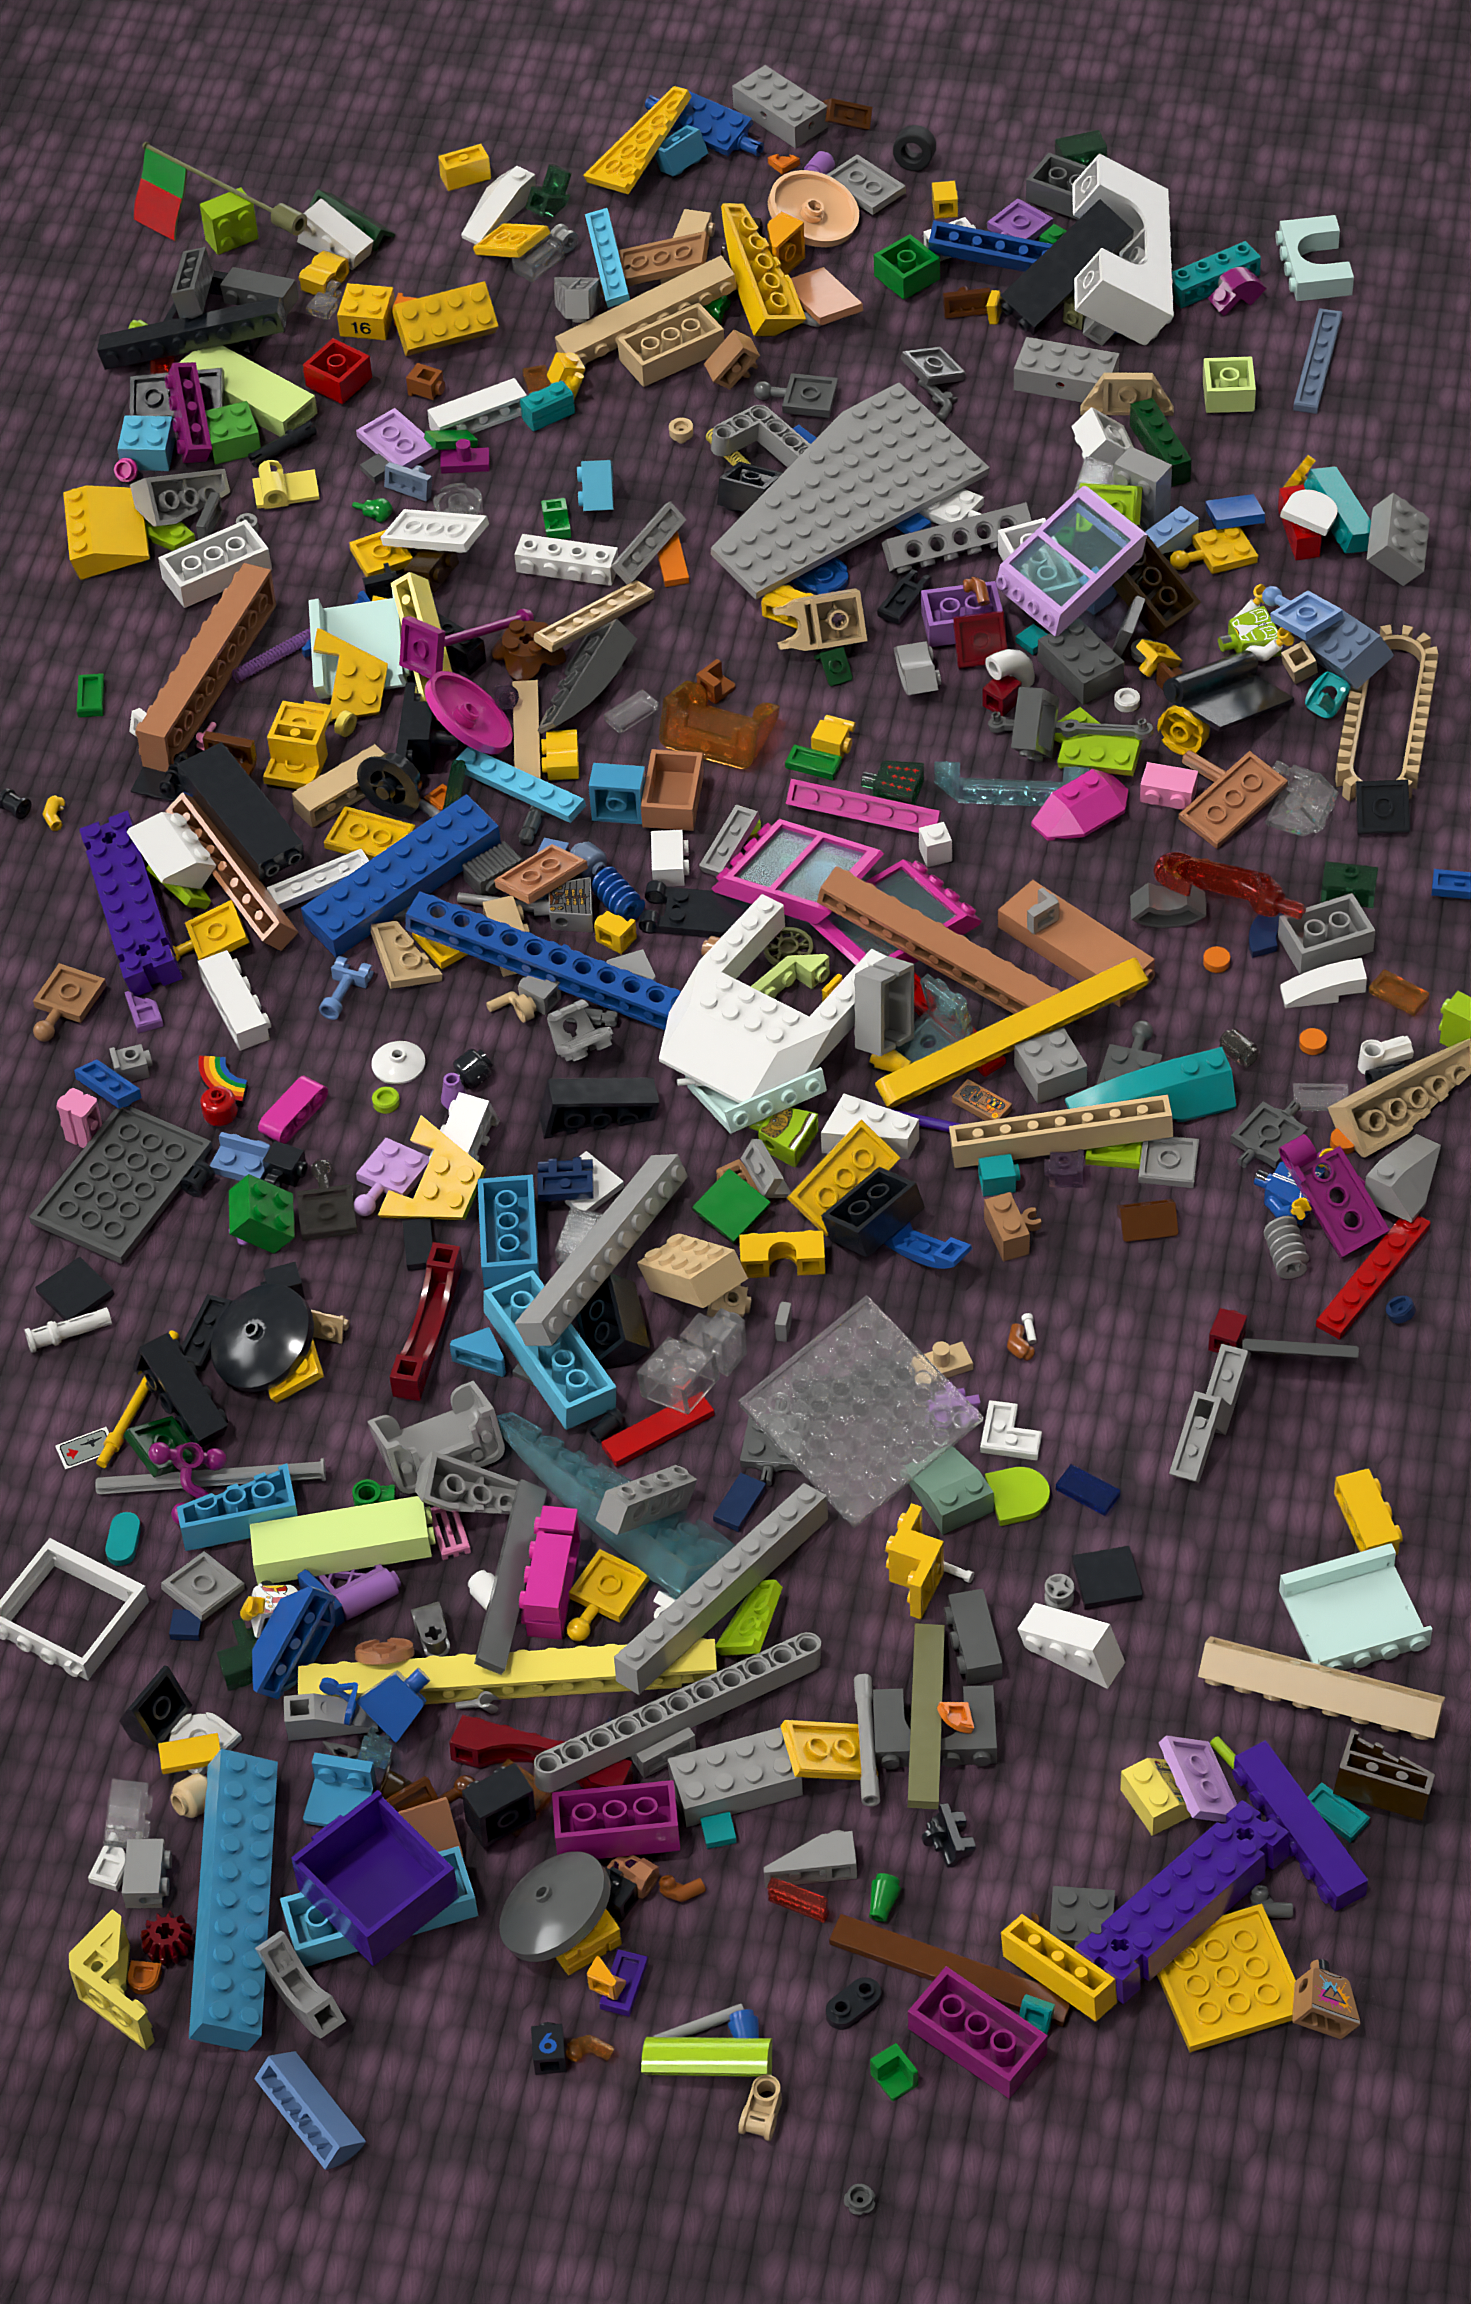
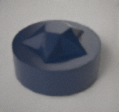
(1400, 1309)

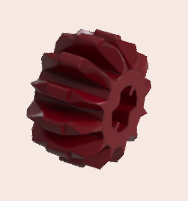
(168, 1927)

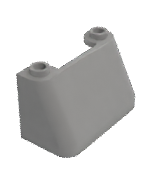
(464, 1433)

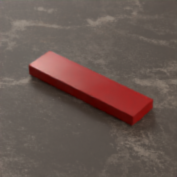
(653, 1432)

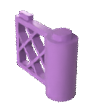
(361, 1589)

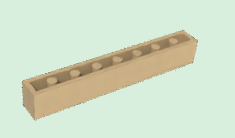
(602, 332)
(1063, 1130)
(1321, 1687)

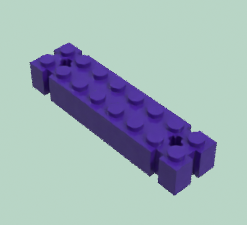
(130, 905)
(1186, 1898)

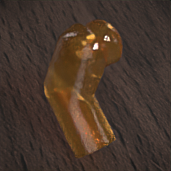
(588, 2044)

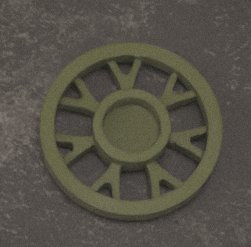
(789, 945)

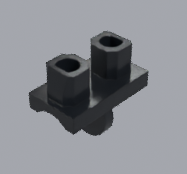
(945, 1837)

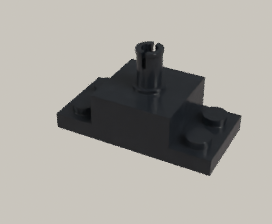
(419, 732)

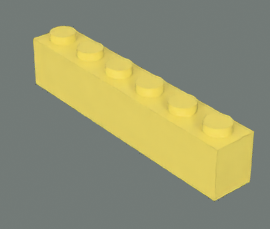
(415, 599)

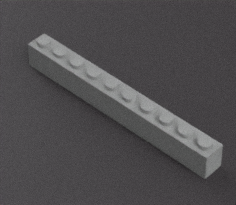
(601, 1250)
(720, 1589)

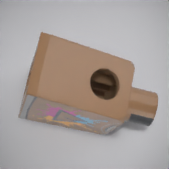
(1324, 2001)

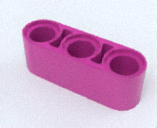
(293, 1109)

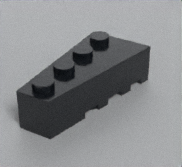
(596, 1103)
(180, 1389)

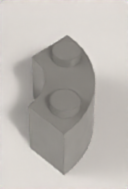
(916, 668)

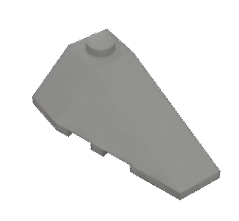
(1404, 1178)

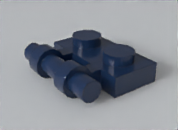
(567, 1185)

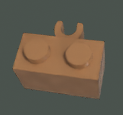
(732, 360)
(1008, 1226)

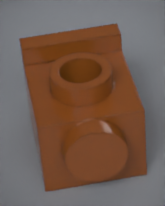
(425, 381)

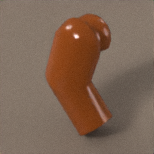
(978, 587)

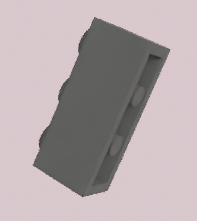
(249, 286)
(973, 1637)

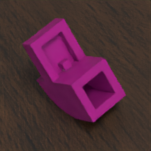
(1236, 285)

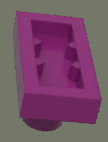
(465, 459)

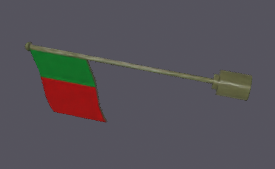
(164, 189)

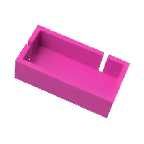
(551, 1572)

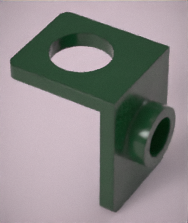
(835, 666)

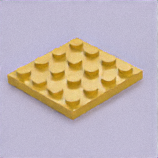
(1230, 1981)

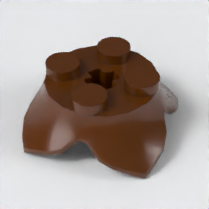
(521, 653)

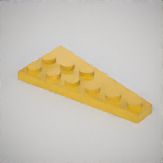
(631, 154)

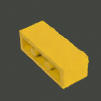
(1366, 1511)

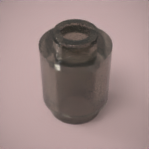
(1239, 1047)

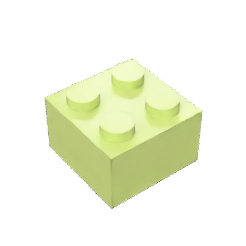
(1229, 384)

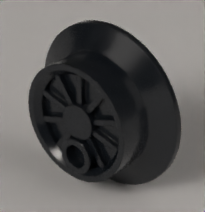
(390, 783)

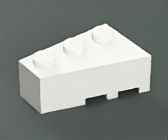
(1073, 1642)

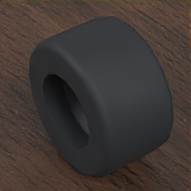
(908, 159)

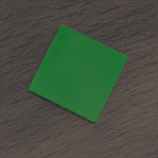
(731, 1206)

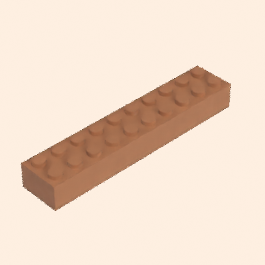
(206, 667)

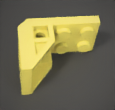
(100, 1978)

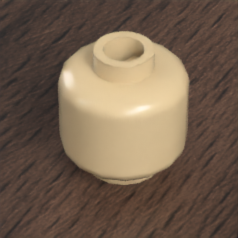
(189, 1795)

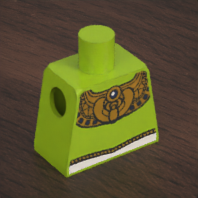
(788, 1133)

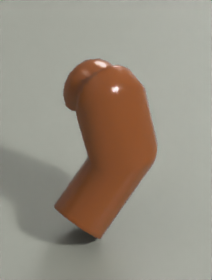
(1017, 1345)
(679, 1892)

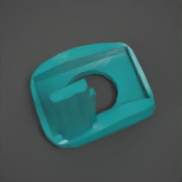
(1321, 702)

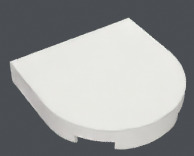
(1310, 510)
(205, 1724)

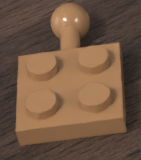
(68, 995)

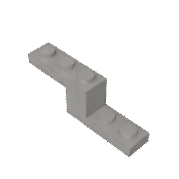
(1210, 1413)

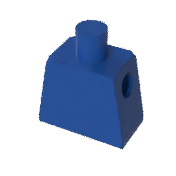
(395, 1701)

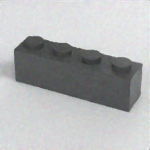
(192, 283)

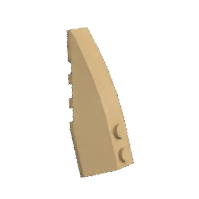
(1398, 1101)

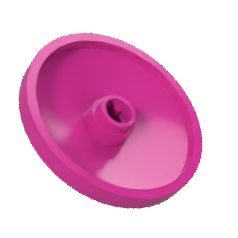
(468, 712)

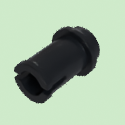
(613, 1420)

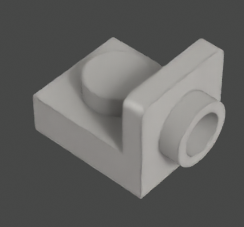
(1043, 913)

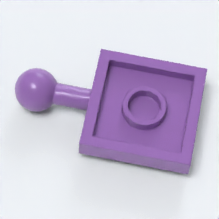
(1020, 221)

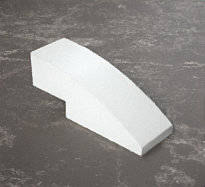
(1325, 984)

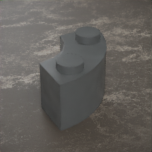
(1166, 908)

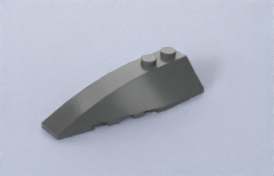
(589, 671)

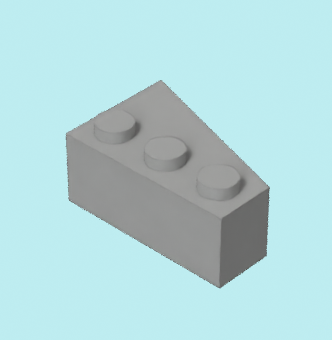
(577, 297)

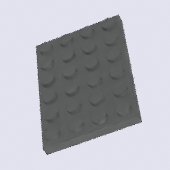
(120, 1183)

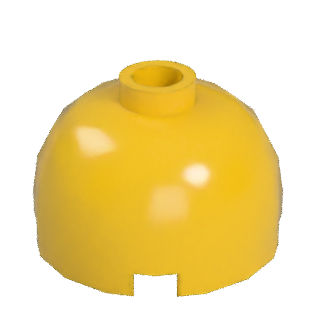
(1182, 730)

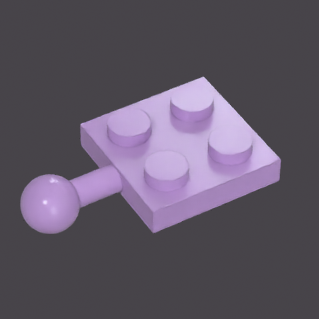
(392, 1169)

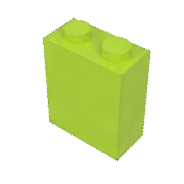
(1456, 1020)

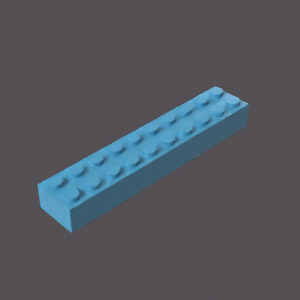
(233, 1900)

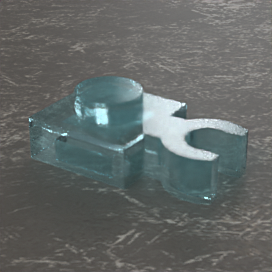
(375, 1749)

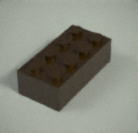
(1165, 592)

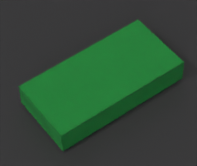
(447, 438)
(90, 695)
(813, 762)

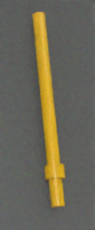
(115, 1439)

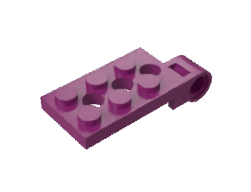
(1301, 1160)

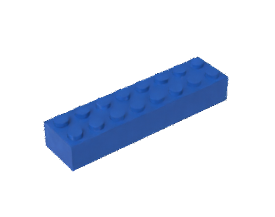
(396, 875)

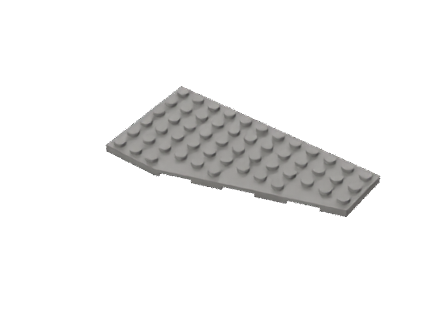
(847, 486)

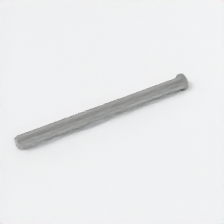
(206, 1478)

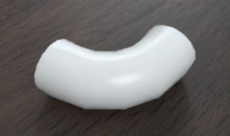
(1011, 663)

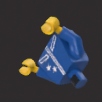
(1283, 1194)

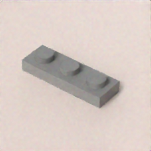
(729, 840)

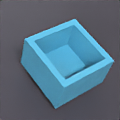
(147, 441)

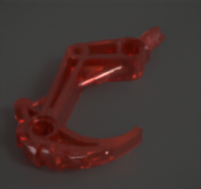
(1180, 871)

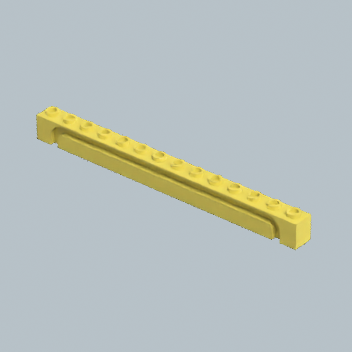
(526, 1673)

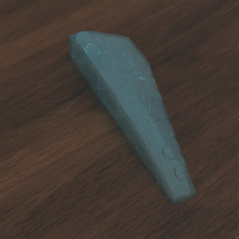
(667, 1549)

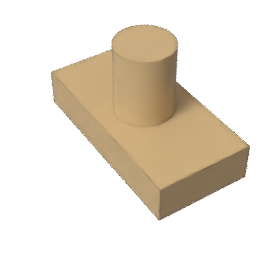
(950, 1359)

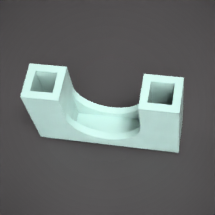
(1306, 278)

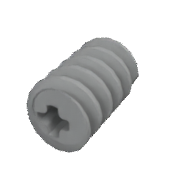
(1286, 1247)

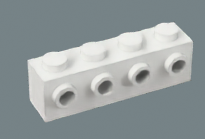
(566, 559)

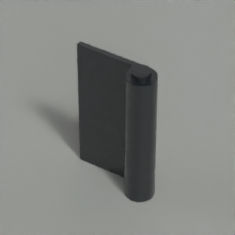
(1225, 691)

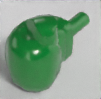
(377, 508)

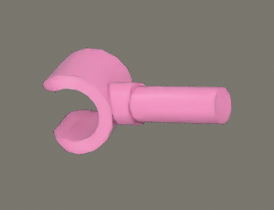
(199, 736)

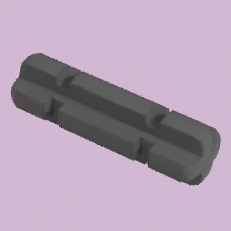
(531, 825)
(598, 1017)

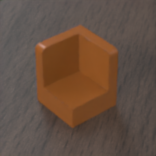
(714, 682)

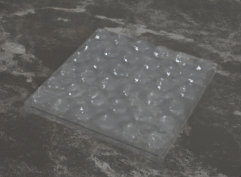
(860, 1411)

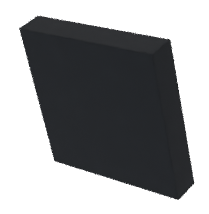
(1382, 806)
(74, 1290)
(1107, 1577)

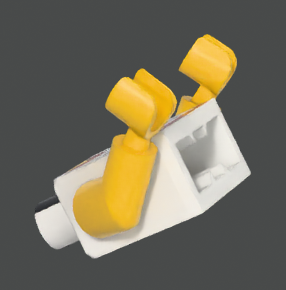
(262, 1604)

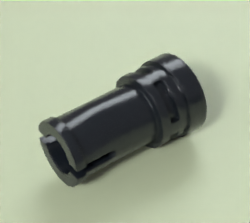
(1374, 1075)

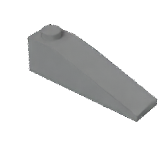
(177, 496)
(463, 1487)

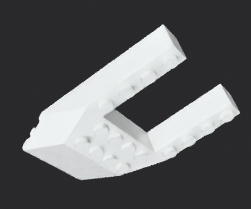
(741, 1037)

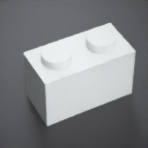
(668, 857)

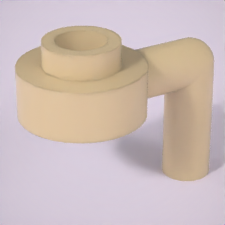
(523, 1005)

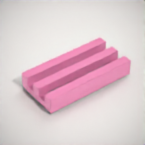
(453, 1549)

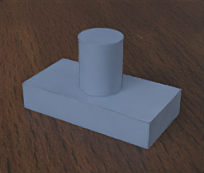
(408, 481)

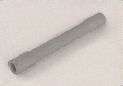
(869, 1780)

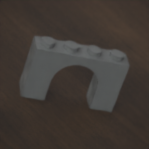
(960, 1748)

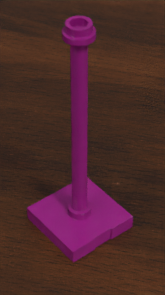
(424, 644)

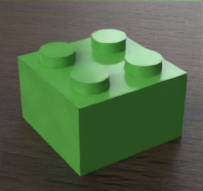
(232, 432)

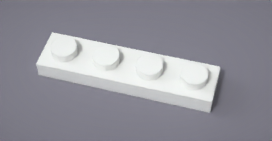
(315, 880)

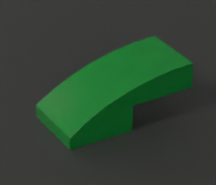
(556, 518)

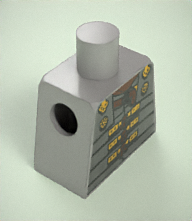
(569, 906)

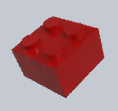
(337, 371)

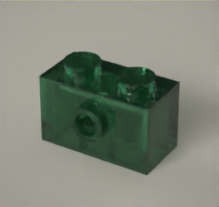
(1344, 879)

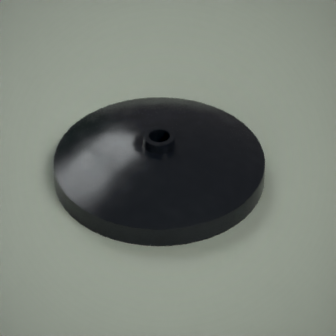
(262, 1338)

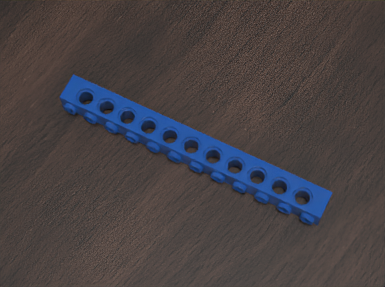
(541, 959)

